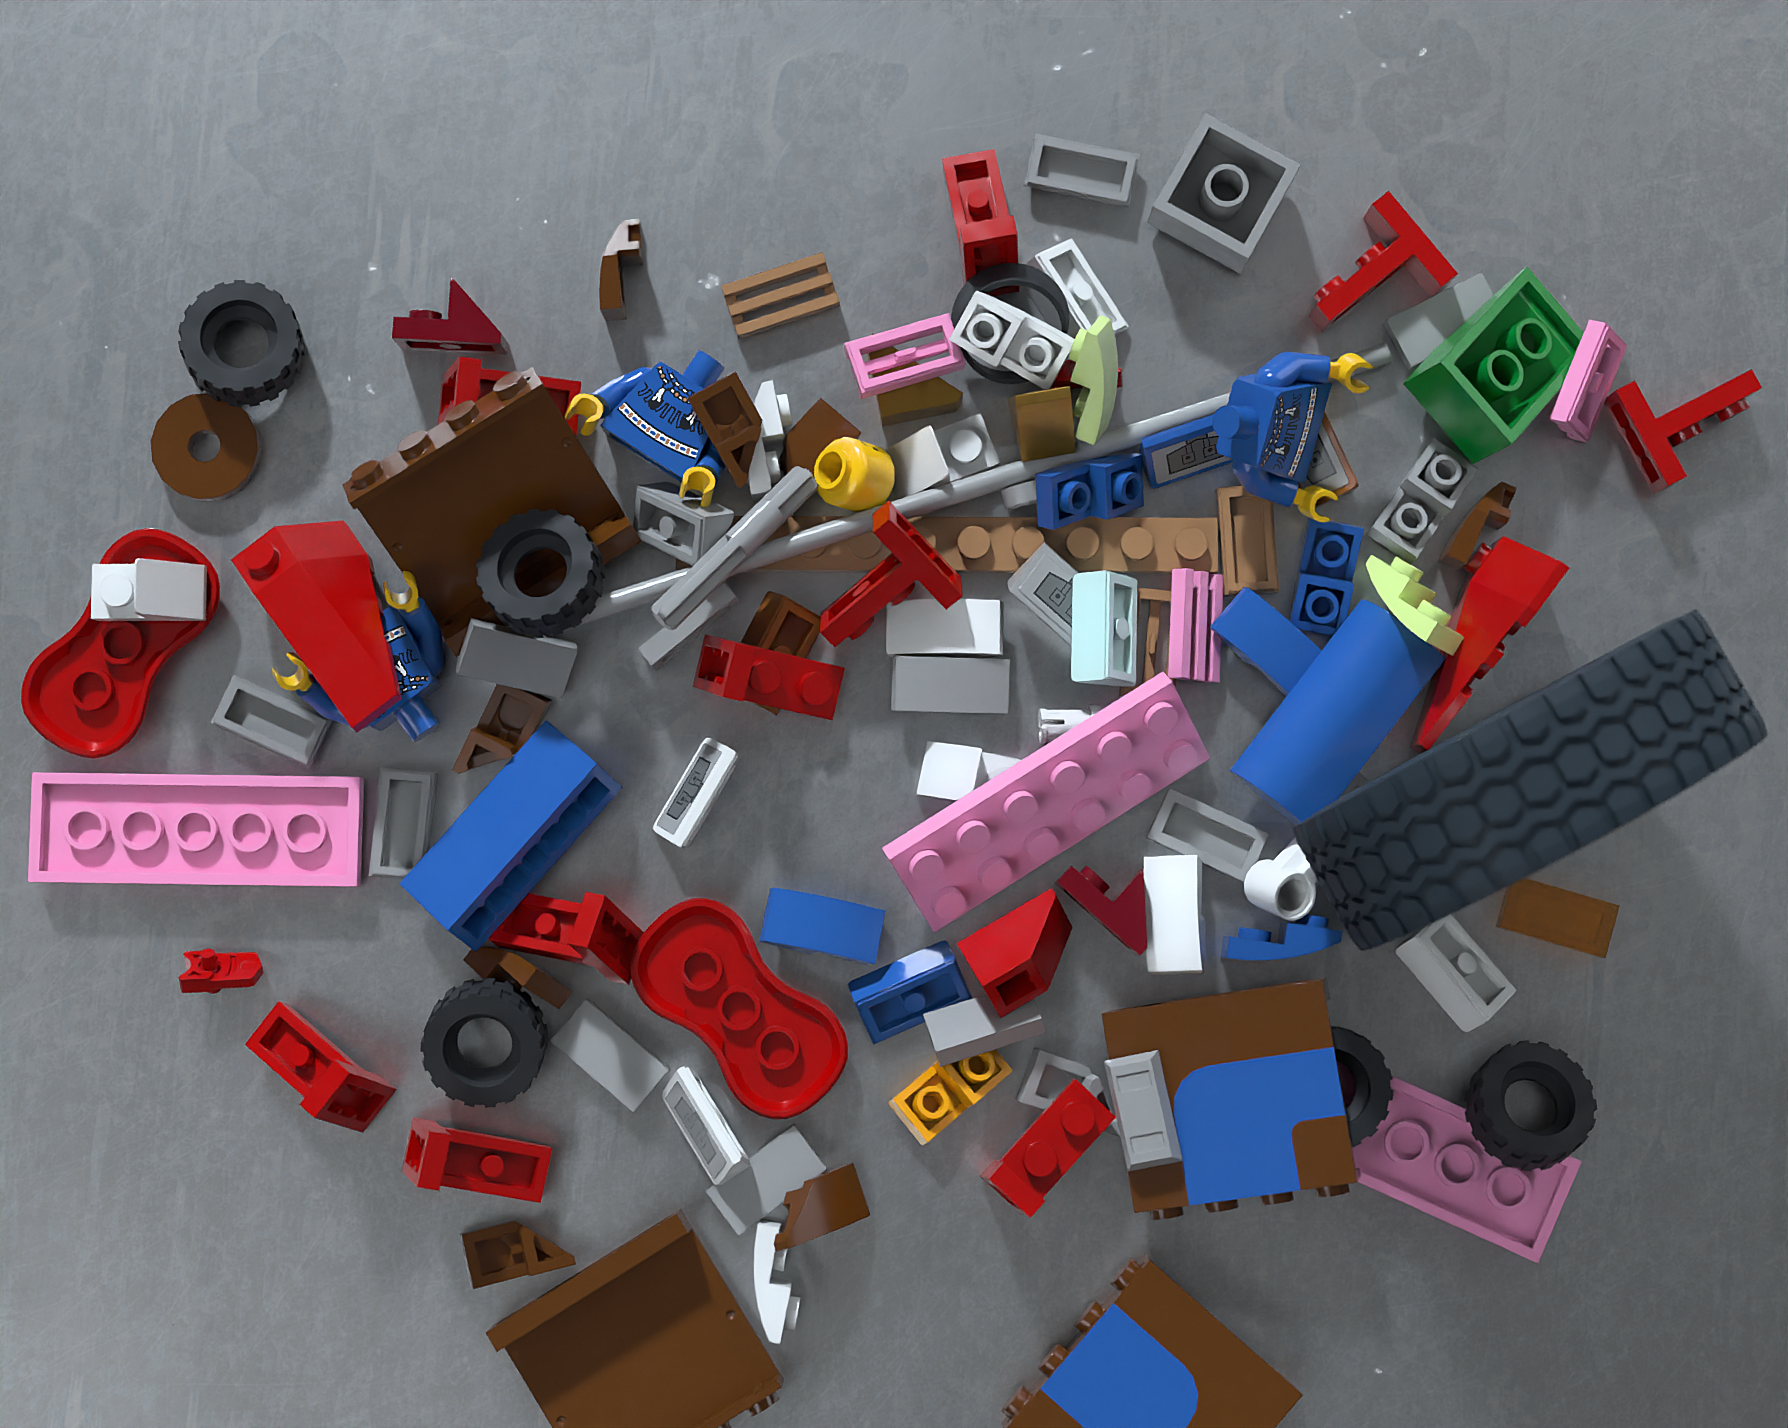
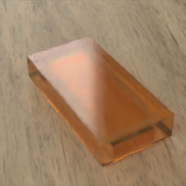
(1558, 917)

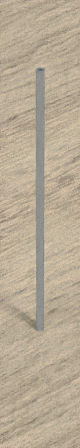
(941, 496)

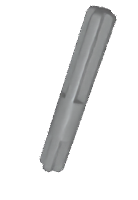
(734, 548)

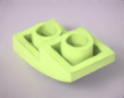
(1098, 373)
(1412, 601)

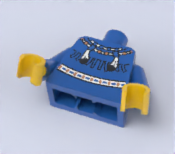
(656, 422)
(1276, 422)
(417, 660)

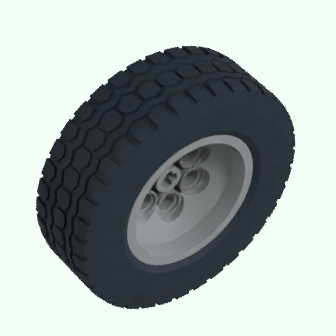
(1531, 783)

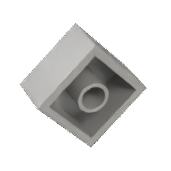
(1223, 193)

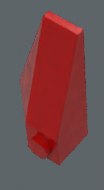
(1495, 600)
(325, 604)

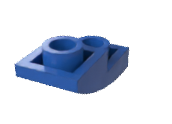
(1089, 488)
(1325, 576)
(1265, 639)
(822, 925)
(1294, 940)

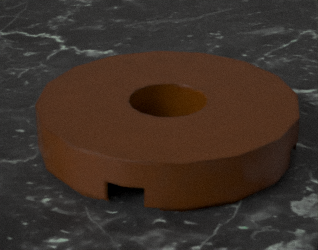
(174, 444)

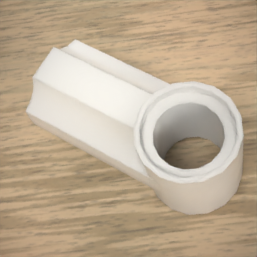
(1283, 884)

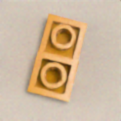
(946, 1092)

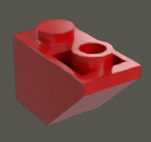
(1019, 952)

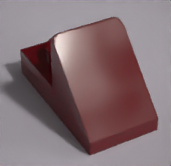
(464, 330)
(1122, 916)

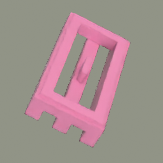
(911, 375)
(1588, 381)
(1194, 608)

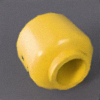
(854, 474)

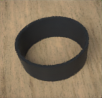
(1007, 275)

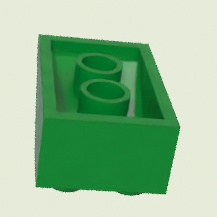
(1498, 367)

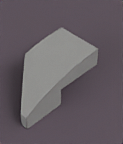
(1050, 1074)

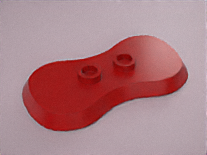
(97, 679)
(769, 1039)

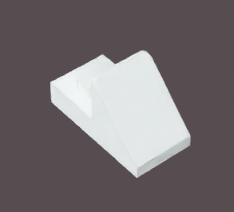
(942, 456)
(149, 591)
(957, 770)

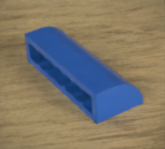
(1337, 713)
(510, 836)

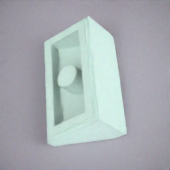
(1104, 629)

